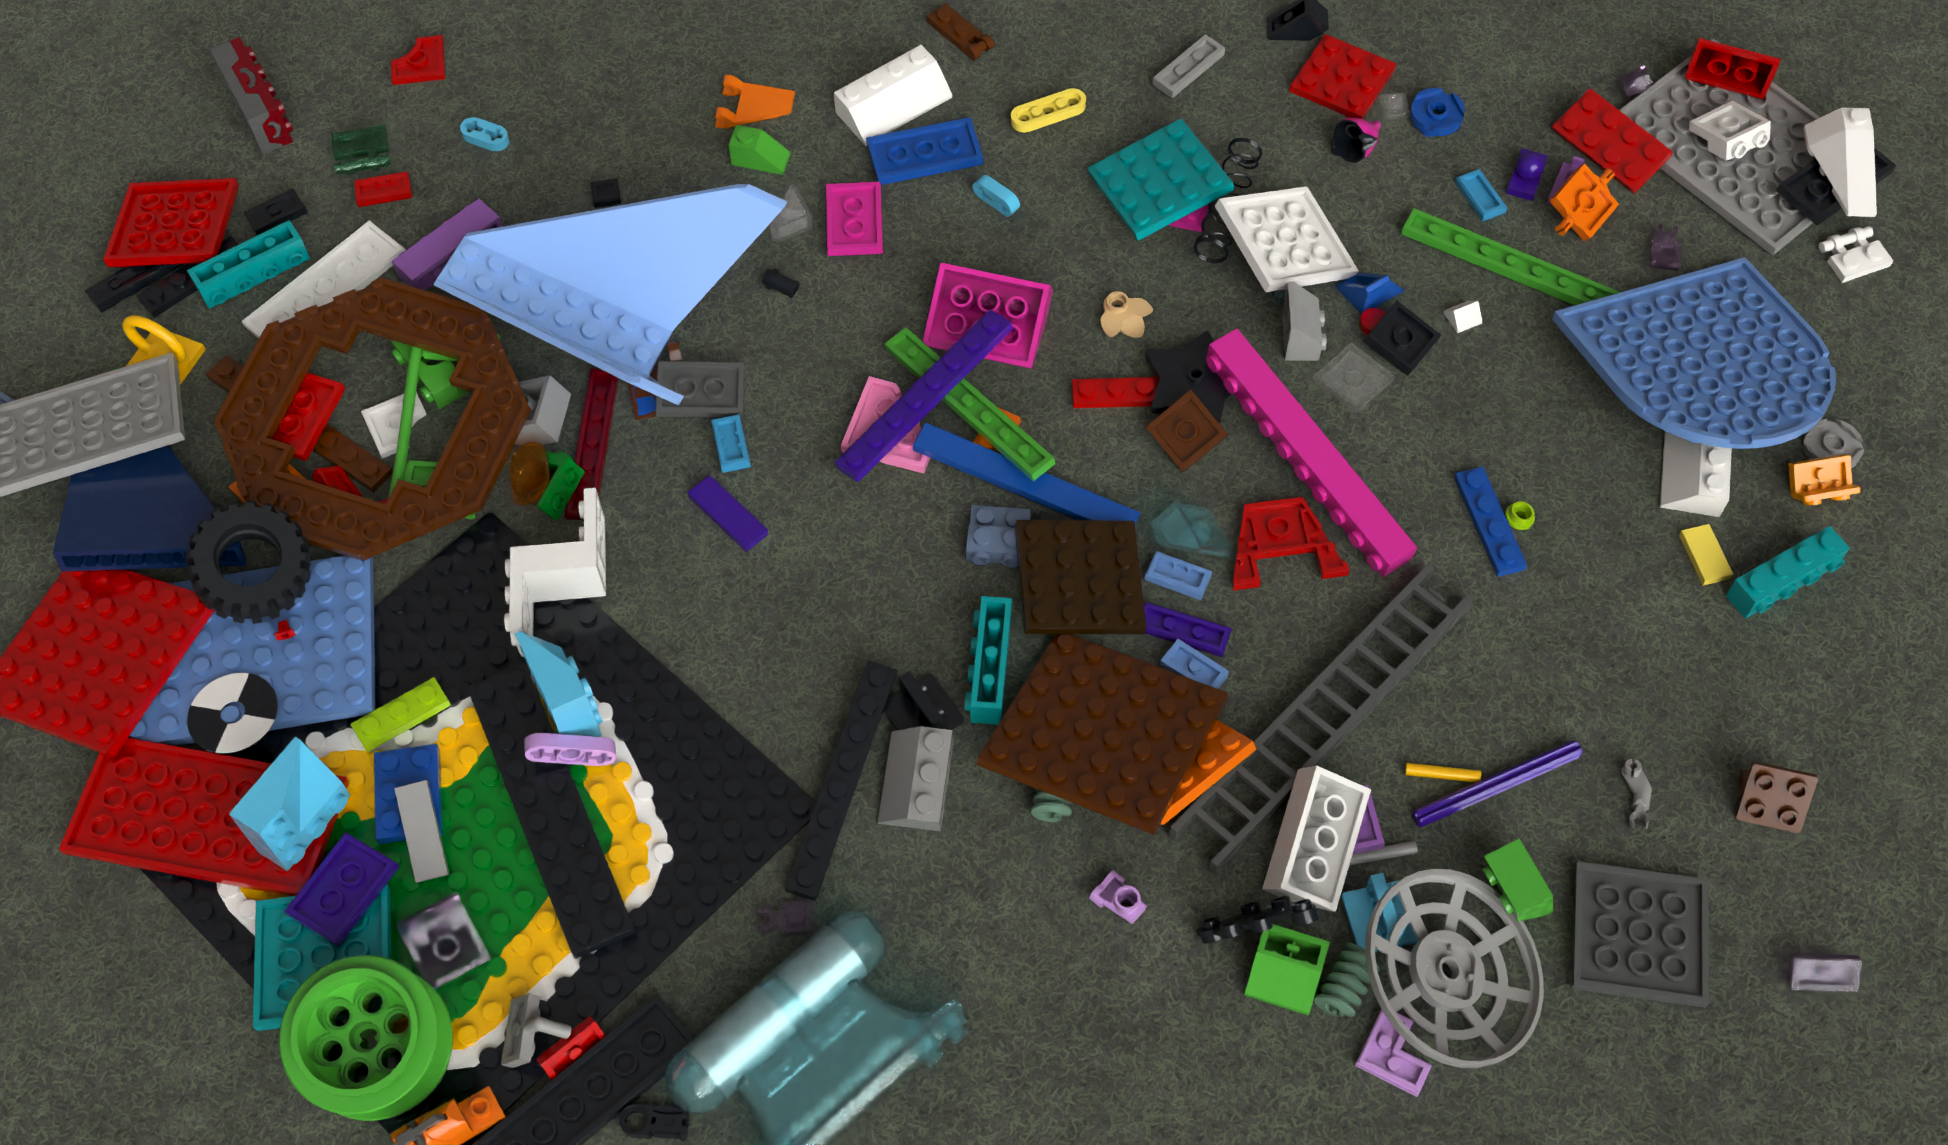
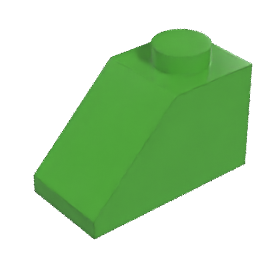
(757, 150)

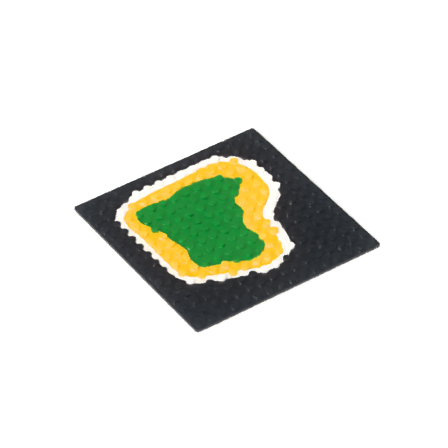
(676, 814)

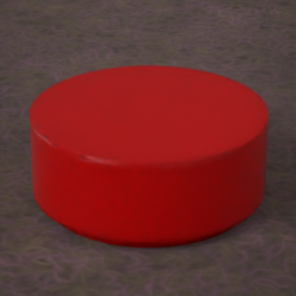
(1370, 319)

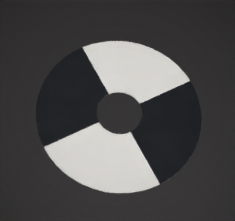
(221, 737)

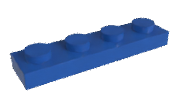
(1490, 521)

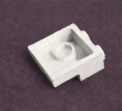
(1731, 130)

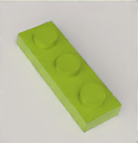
(400, 714)

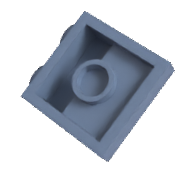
(993, 535)

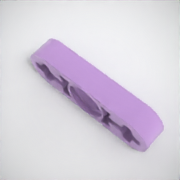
(556, 749)

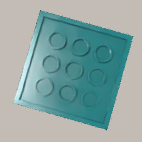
(1160, 179)
(291, 953)

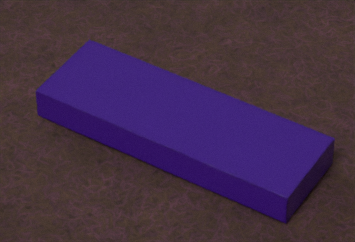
(728, 513)
(1191, 630)

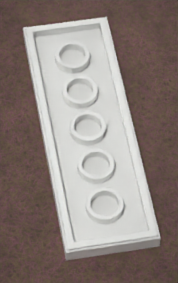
(346, 267)

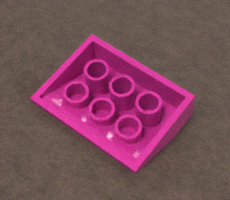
(968, 294)

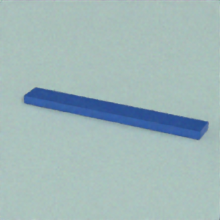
(1003, 473)

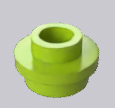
(1523, 510)

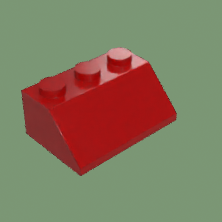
(1731, 68)

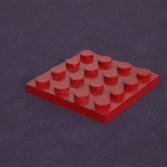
(171, 222)

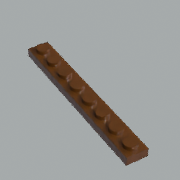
(331, 444)

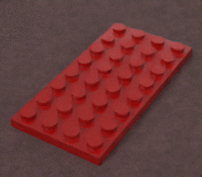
(171, 815)

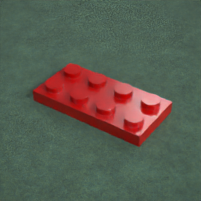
(1612, 140)

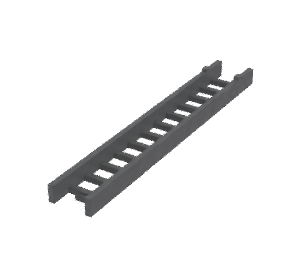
(1336, 737)

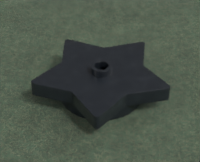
(1185, 370)

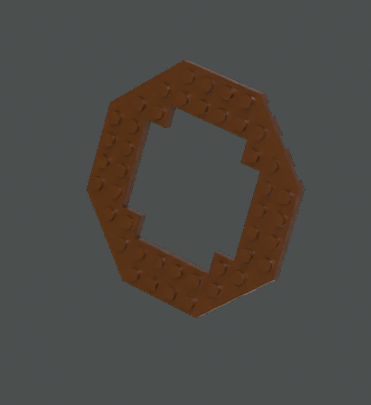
(468, 463)

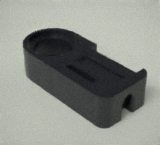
(659, 1121)

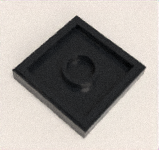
(1402, 338)

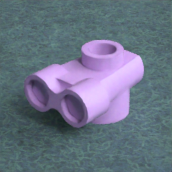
(1114, 892)

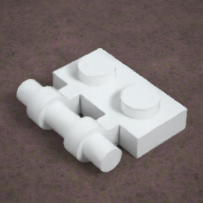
(1856, 261)

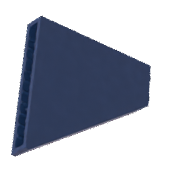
(134, 516)

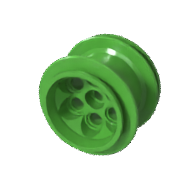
(311, 1031)

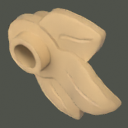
(1125, 318)

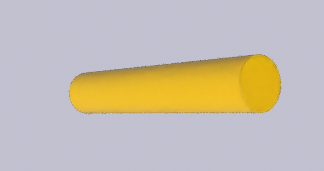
(1441, 772)

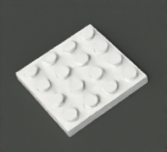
(1286, 238)

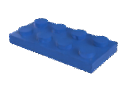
(924, 151)

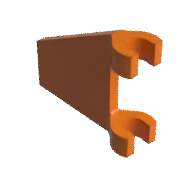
(754, 104)

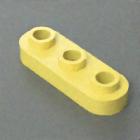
(1057, 104)

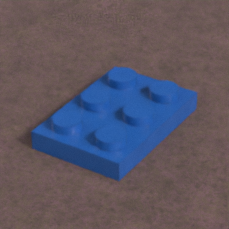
(398, 769)

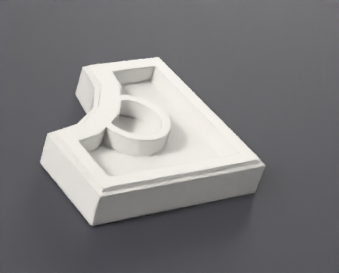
(384, 422)

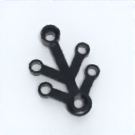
(1257, 920)

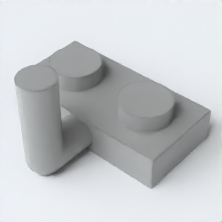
(521, 1027)

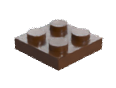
(1187, 431)

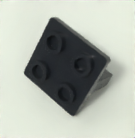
(922, 704)

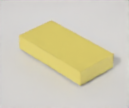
(1706, 554)

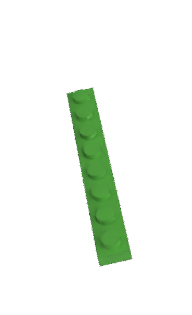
(1503, 259)
(975, 409)

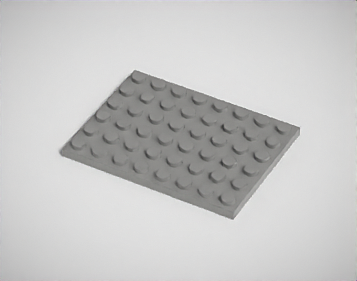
(1735, 188)

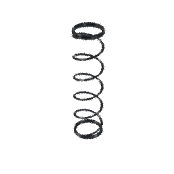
(1234, 157)

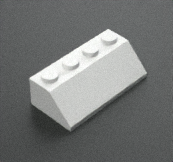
(892, 94)
(1694, 476)
(1317, 838)

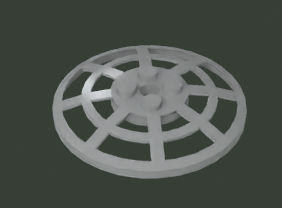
(1462, 959)

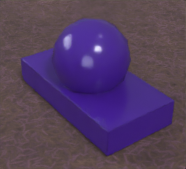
(1527, 174)

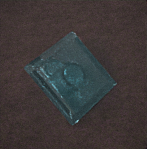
(1191, 529)

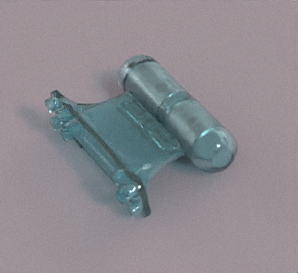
(812, 1040)

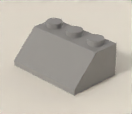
(916, 778)

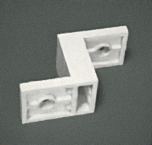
(557, 570)

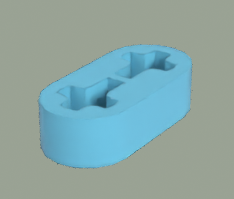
(485, 132)
(996, 195)

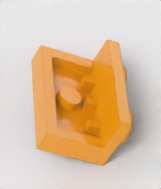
(1822, 479)

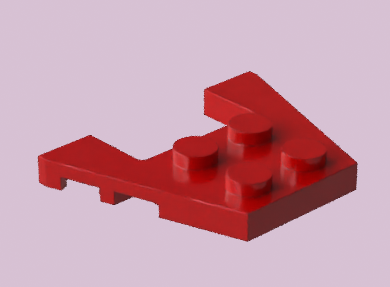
(1282, 530)

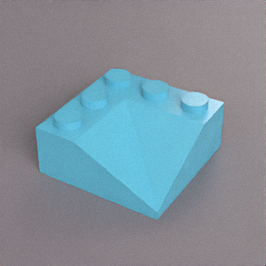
(563, 693)
(290, 805)

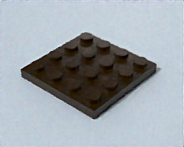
(1079, 577)

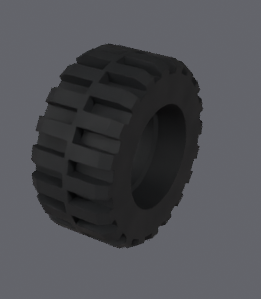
(241, 524)

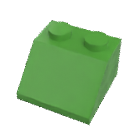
(1518, 881)

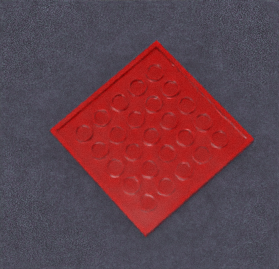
(97, 655)

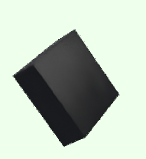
(605, 193)

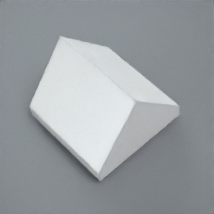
(1464, 315)

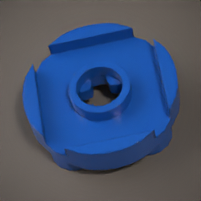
(1434, 124)

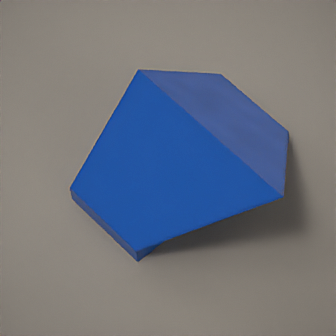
(1368, 290)

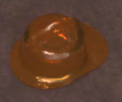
(529, 474)

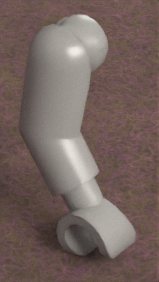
(1641, 790)

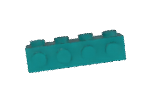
(248, 264)
(1788, 572)
(991, 660)

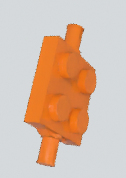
(1584, 202)

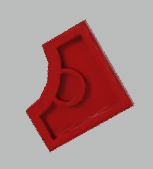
(422, 63)

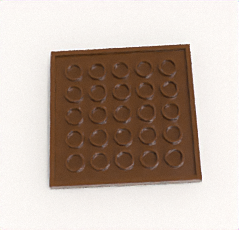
(1104, 731)

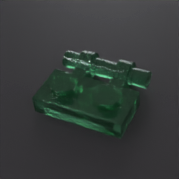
(360, 143)

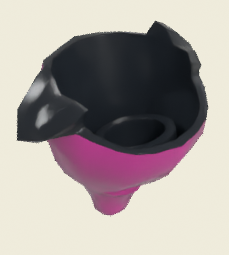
(1355, 138)

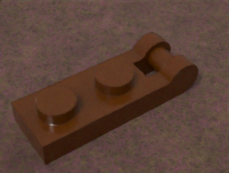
(959, 31)

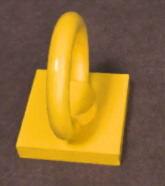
(160, 343)

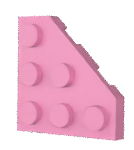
(874, 402)

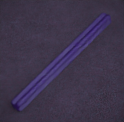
(1497, 783)

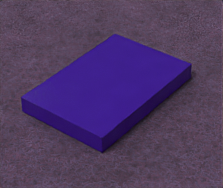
(341, 889)

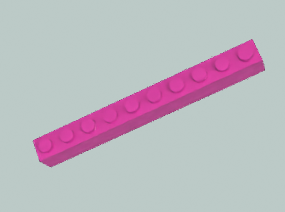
(1310, 453)

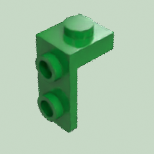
(561, 486)

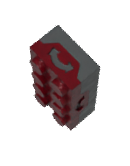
(253, 95)

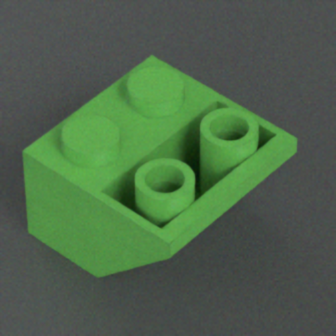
(1287, 969)

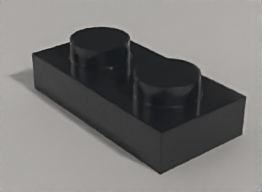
(275, 212)

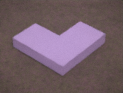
(1387, 1061)

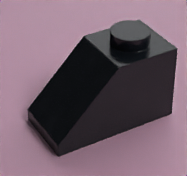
(1298, 21)

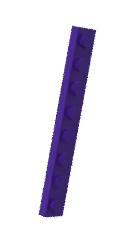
(923, 396)

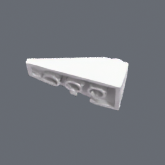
(1846, 156)

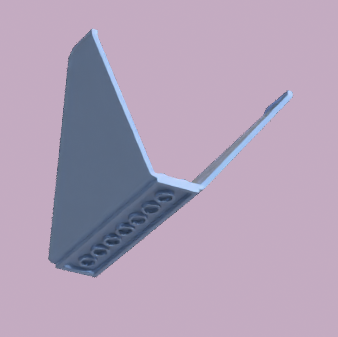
(612, 276)

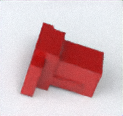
(284, 631)

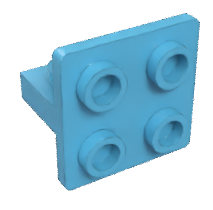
(1360, 905)

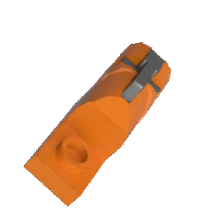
(452, 1122)

